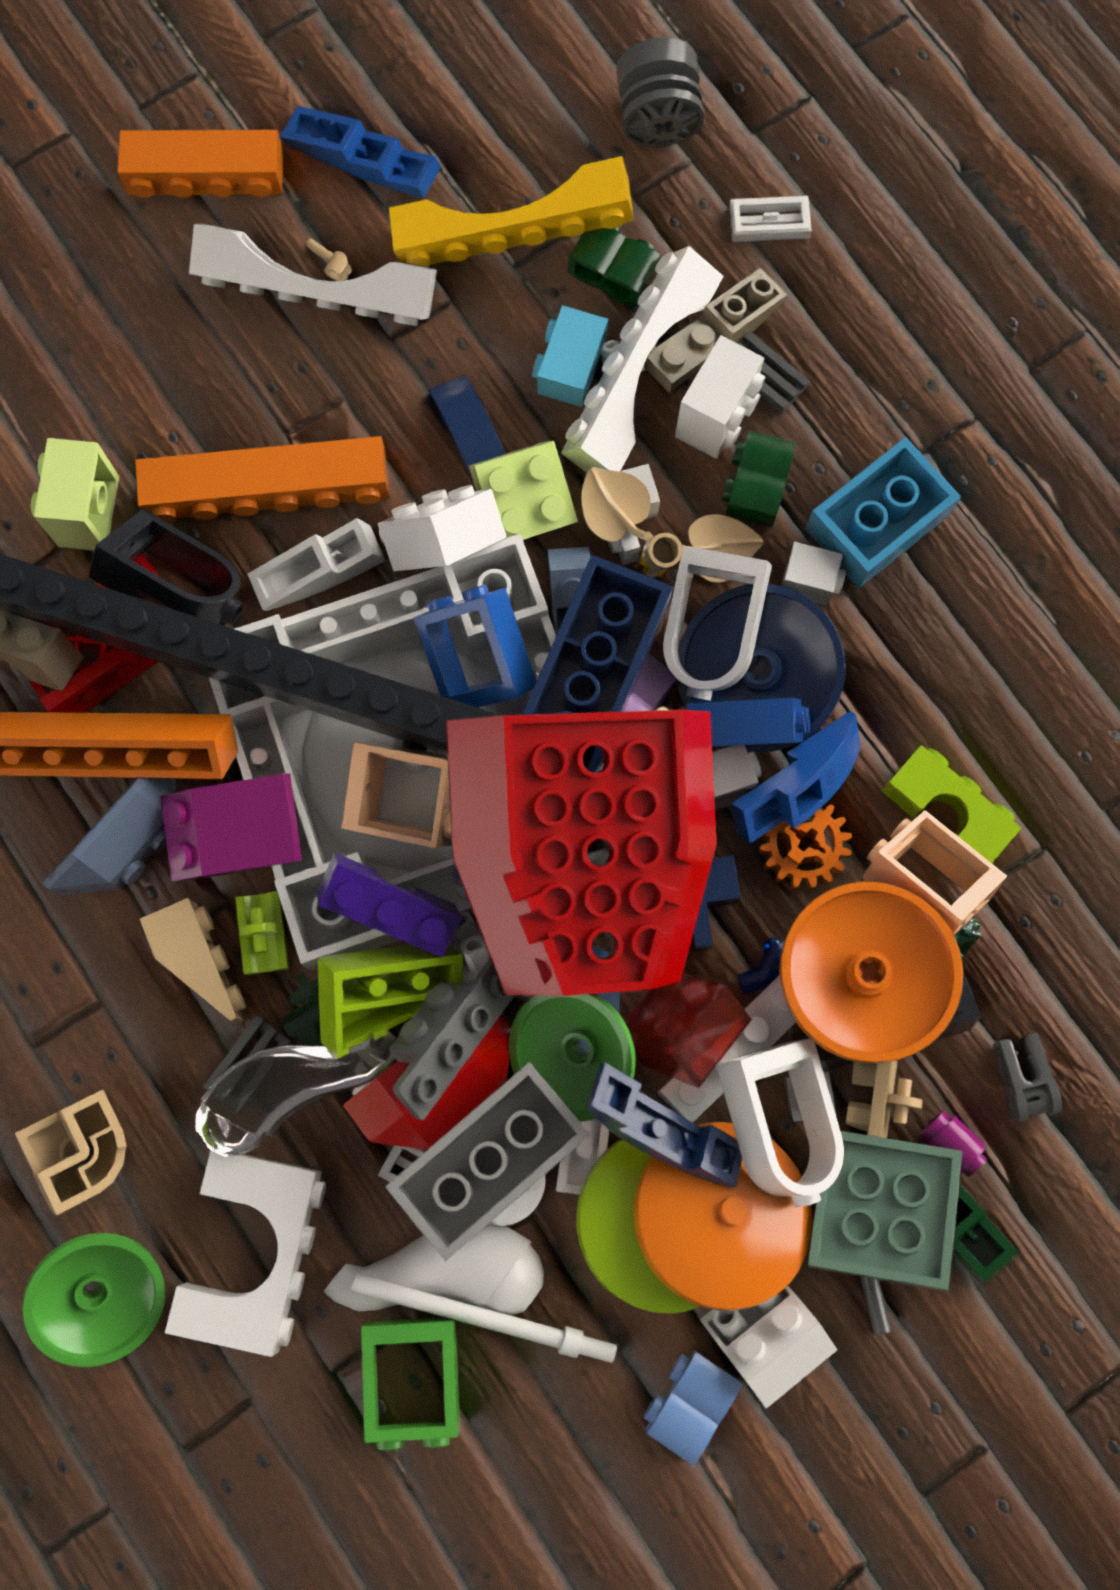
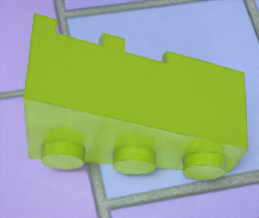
(377, 990)

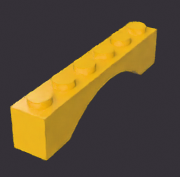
(588, 201)

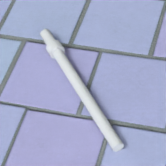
(568, 1341)

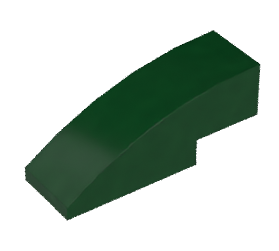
(979, 1242)

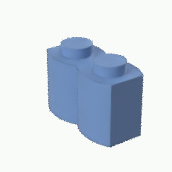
(692, 1406)

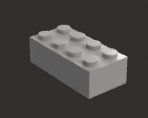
(487, 1161)

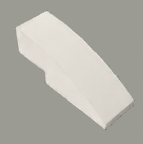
(316, 565)

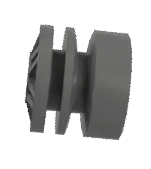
(660, 92)

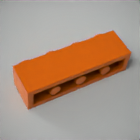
(201, 162)

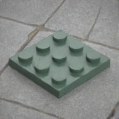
(889, 1212)

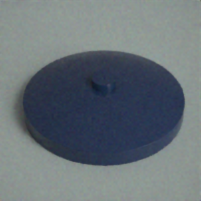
(793, 654)

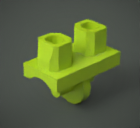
(262, 933)

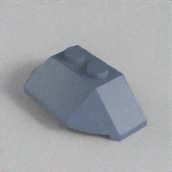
(118, 843)

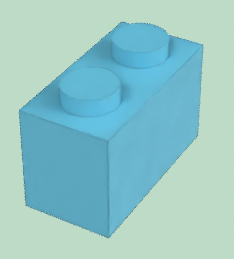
(571, 355)

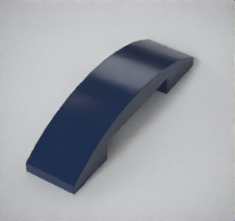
(466, 421)
(662, 1132)

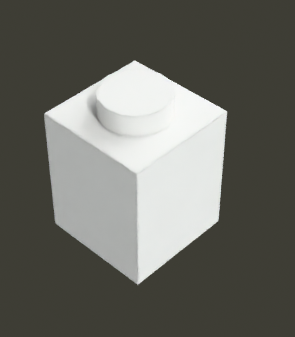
(814, 572)

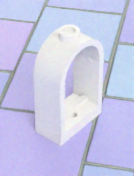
(725, 567)
(815, 1107)

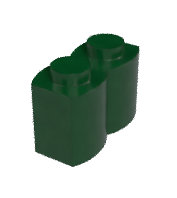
(614, 263)
(759, 479)

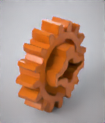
(817, 854)

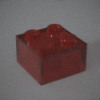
(686, 1027)

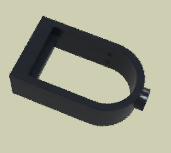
(144, 532)

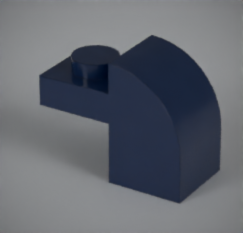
(720, 890)

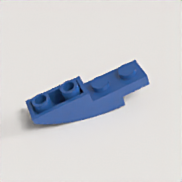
(804, 786)

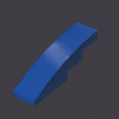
(364, 154)

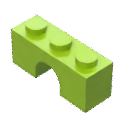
(929, 779)

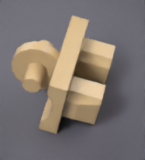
(876, 1117)

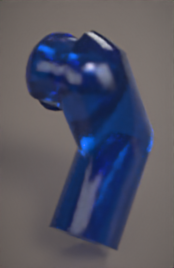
(768, 970)

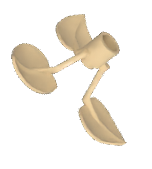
(619, 501)

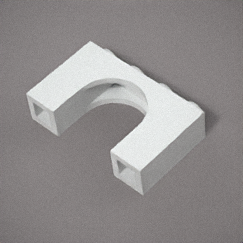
(256, 1318)

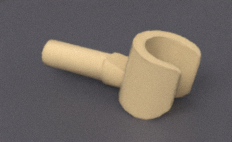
(337, 266)

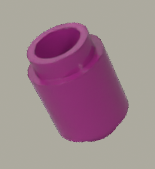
(953, 1134)

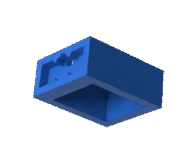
(504, 638)
(756, 721)

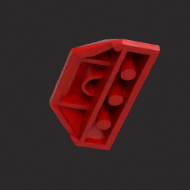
(388, 1121)

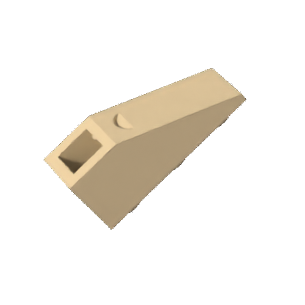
(184, 946)

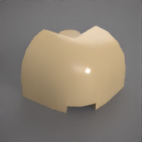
(74, 1151)

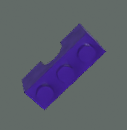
(371, 900)

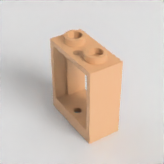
(365, 792)
(947, 854)

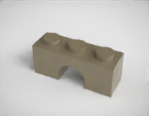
(38, 650)

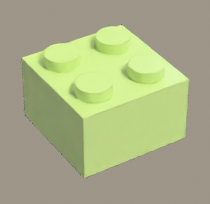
(527, 489)
(75, 493)

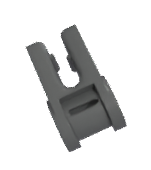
(1018, 1088)

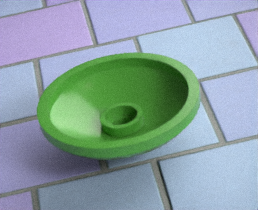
(550, 1037)
(97, 1324)

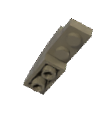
(729, 315)

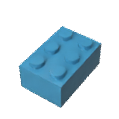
(882, 511)

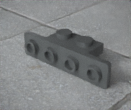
(445, 1037)

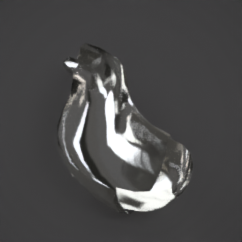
(283, 1083)

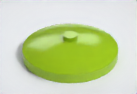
(609, 1233)

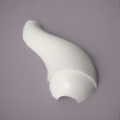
(490, 1272)

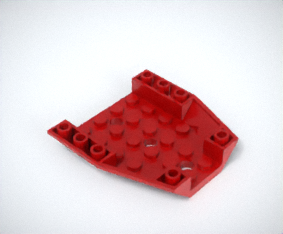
(524, 830)

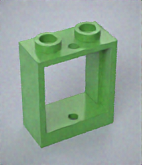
(410, 1331)

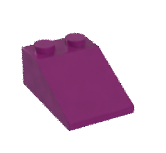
(231, 827)

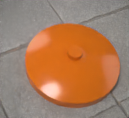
(871, 972)
(718, 1241)

